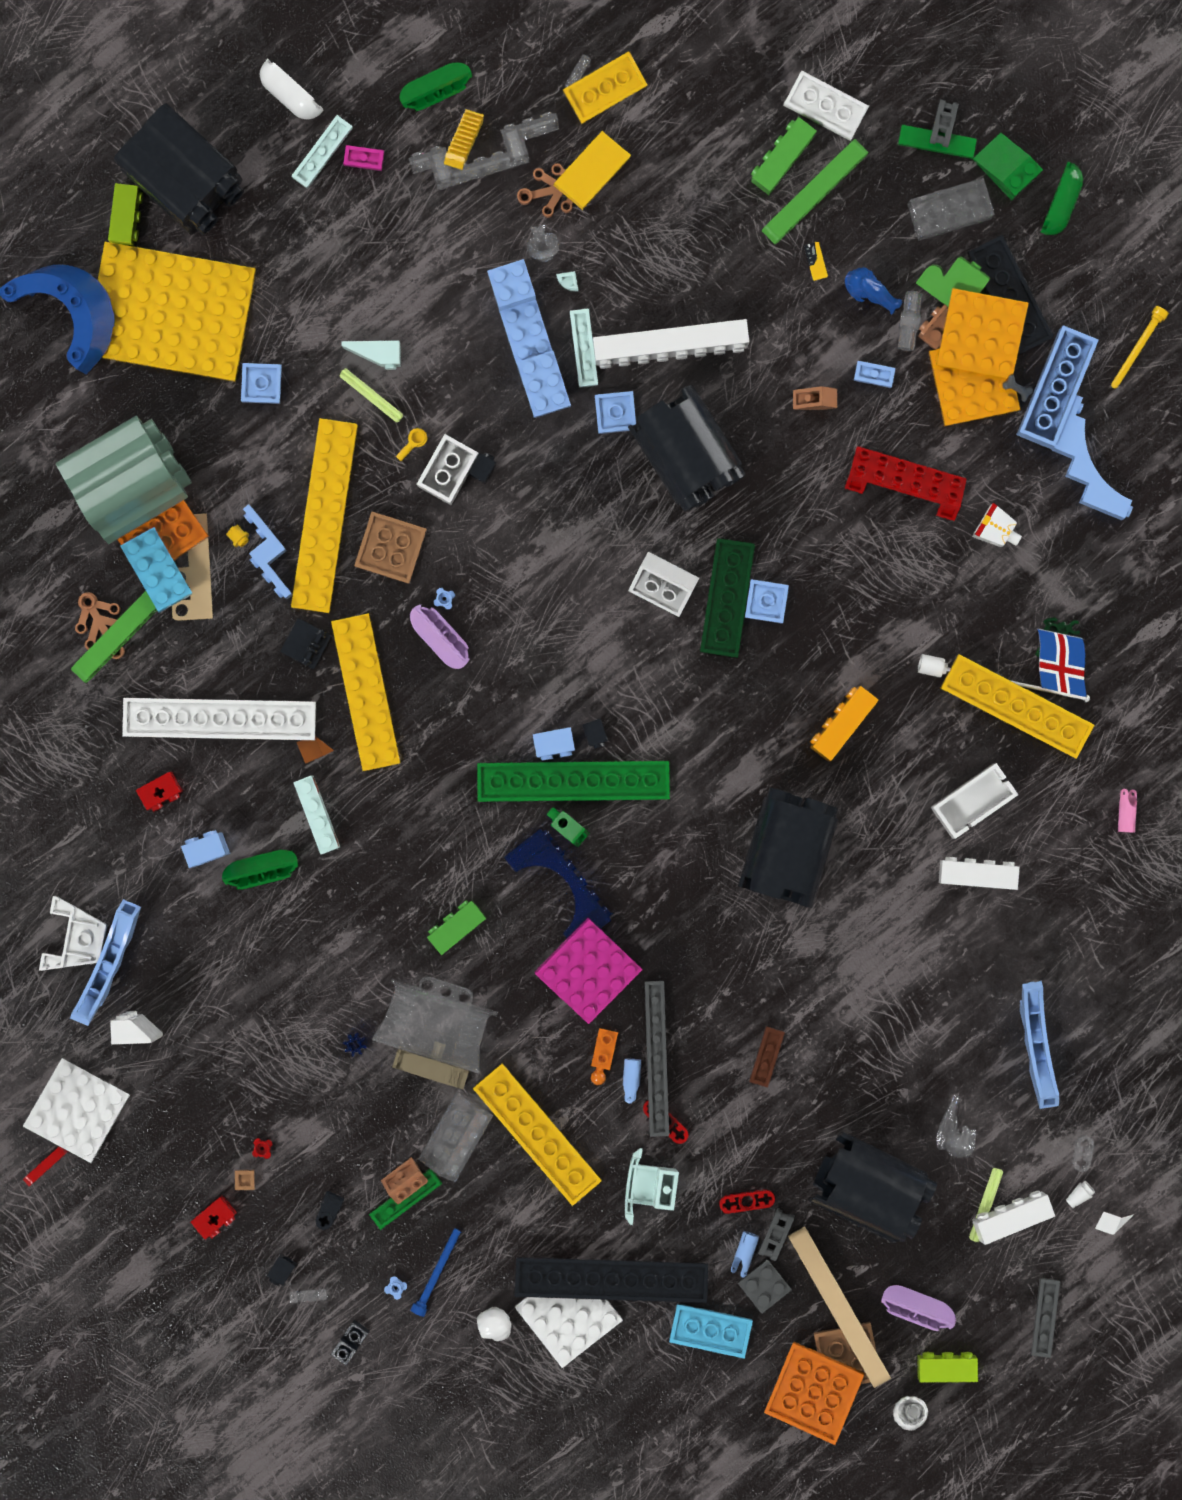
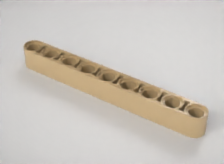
(839, 1307)

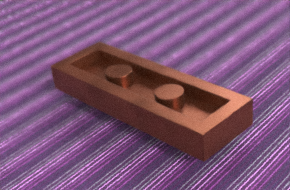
(766, 1056)

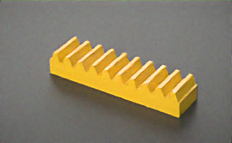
(463, 139)

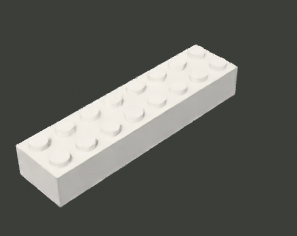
(671, 342)

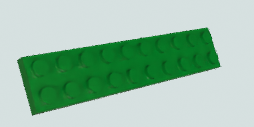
(573, 781)

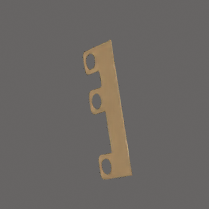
(198, 580)

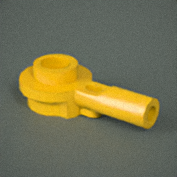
(416, 438)

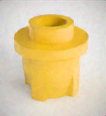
(238, 536)

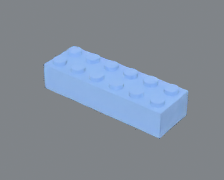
(1057, 387)

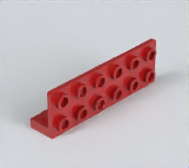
(908, 479)

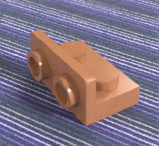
(932, 331)
(404, 1181)

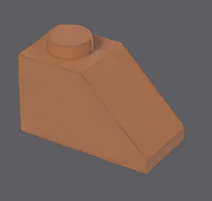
(815, 398)

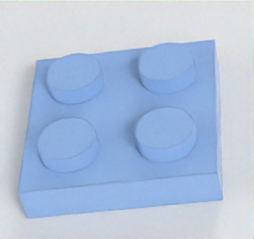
(261, 383)
(615, 412)
(766, 601)

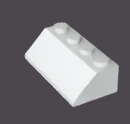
(133, 1029)

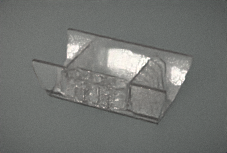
(435, 1024)

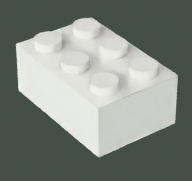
(447, 469)

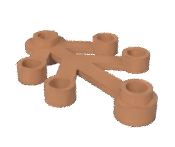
(546, 192)
(99, 622)

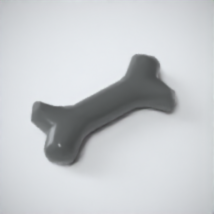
(1011, 384)

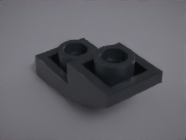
(350, 1342)

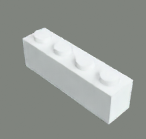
(978, 874)
(1013, 1217)

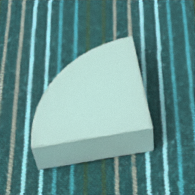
(568, 280)

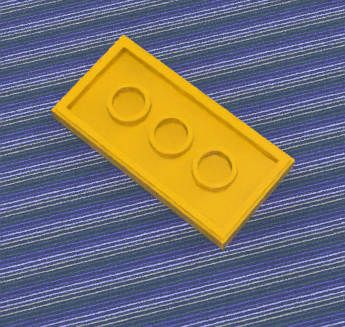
(605, 87)
(592, 170)

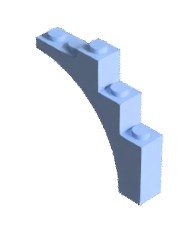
(108, 963)
(1037, 1045)

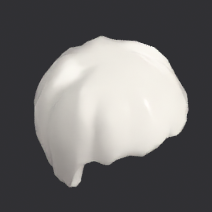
(494, 1324)
(910, 1412)

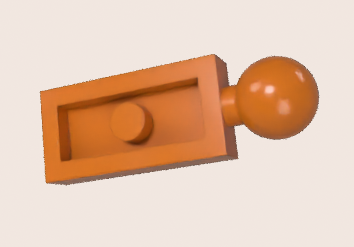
(603, 1055)

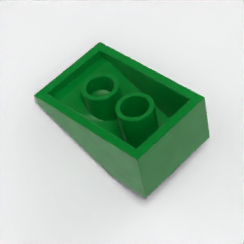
(1007, 165)

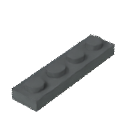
(1045, 1317)

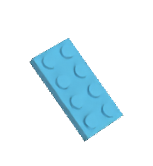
(156, 570)
(710, 1330)

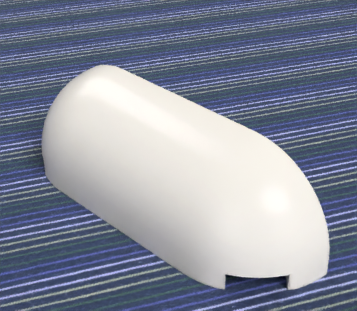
(288, 91)

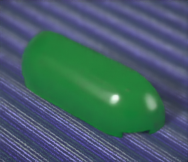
(435, 86)
(1063, 200)
(260, 869)

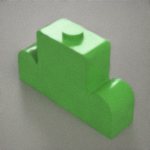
(960, 276)

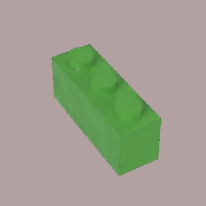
(456, 926)

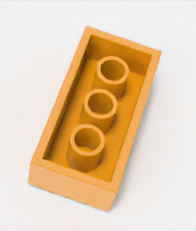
(844, 723)

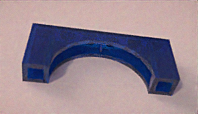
(541, 852)

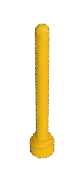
(1158, 315)

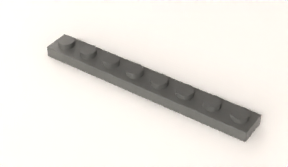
(656, 1058)

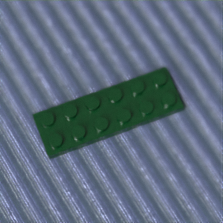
(727, 598)

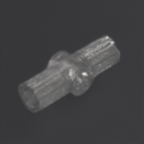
(909, 321)

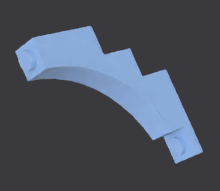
(1081, 469)

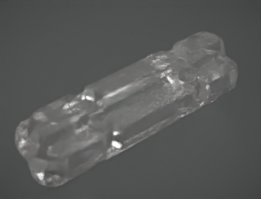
(578, 70)
(308, 1295)

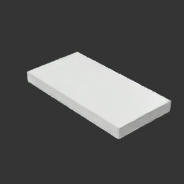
(826, 105)

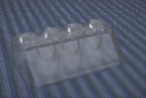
(455, 1137)

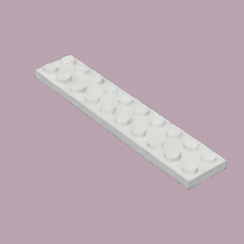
(219, 719)

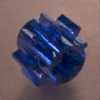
(350, 1047)

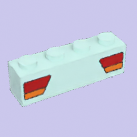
(317, 814)

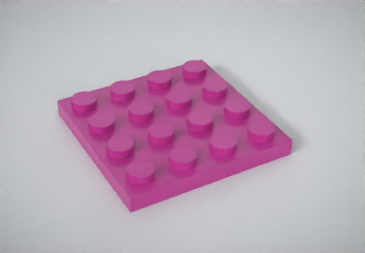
(588, 970)

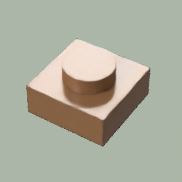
(244, 1179)

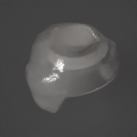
(543, 245)

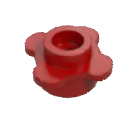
(257, 1148)

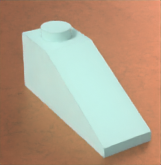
(382, 353)

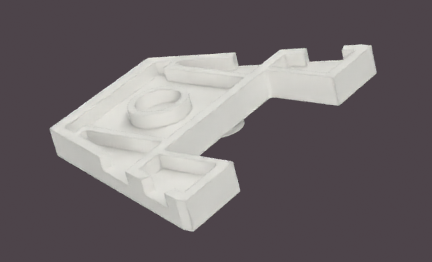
(83, 938)

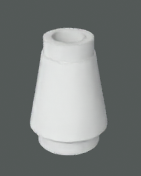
(1080, 1194)

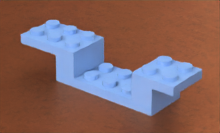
(528, 338)

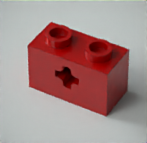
(148, 792)
(203, 1222)

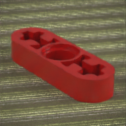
(679, 1127)
(45, 1165)
(733, 1208)

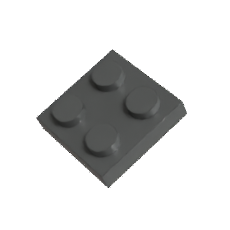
(764, 1286)

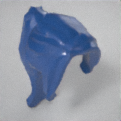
(863, 284)

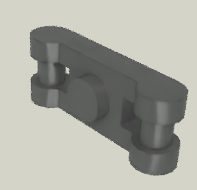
(944, 123)
(776, 1234)

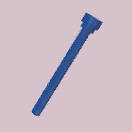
(420, 1306)

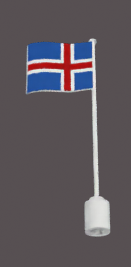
(1059, 665)

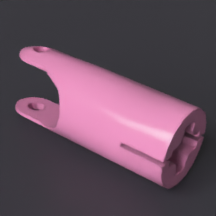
(1127, 811)

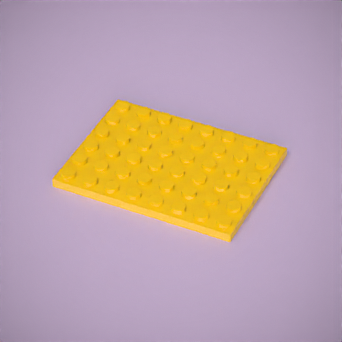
(176, 310)

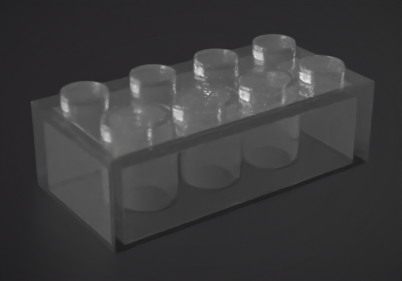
(950, 209)

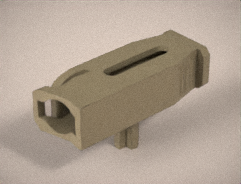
(430, 1069)

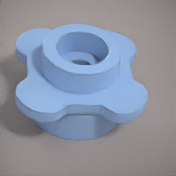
(439, 599)
(394, 1281)

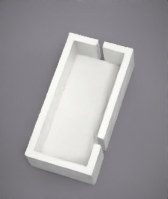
(974, 801)

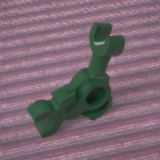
(1060, 628)

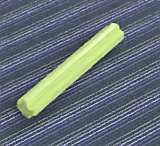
(371, 395)
(988, 1197)

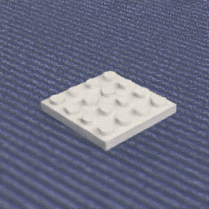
(76, 1110)
(568, 1324)

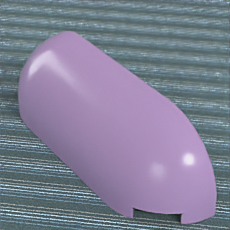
(440, 636)
(918, 1308)

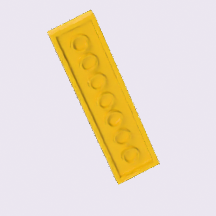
(365, 692)
(1017, 706)
(537, 1134)

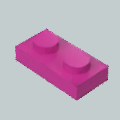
(363, 158)

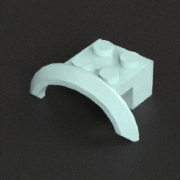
(649, 1186)

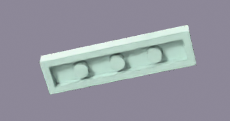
(322, 151)
(583, 348)

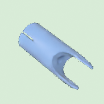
(631, 1078)
(745, 1252)

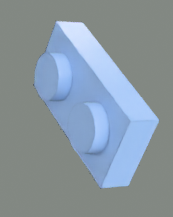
(874, 374)

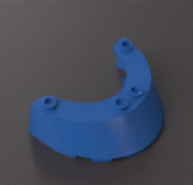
(86, 302)

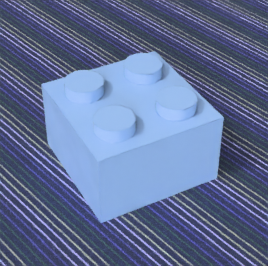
(554, 743)
(204, 850)

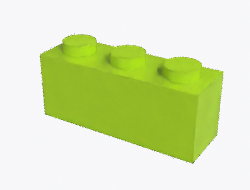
(125, 214)
(947, 1367)

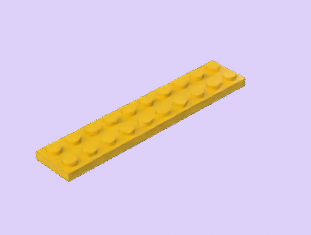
(324, 515)

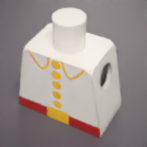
(997, 528)

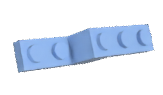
(267, 552)

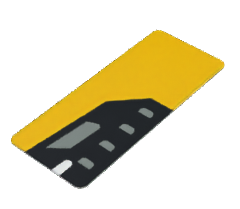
(816, 261)

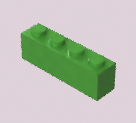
(783, 156)

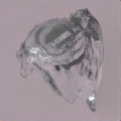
(949, 1137)

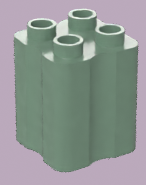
(125, 478)

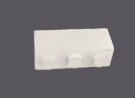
(663, 584)

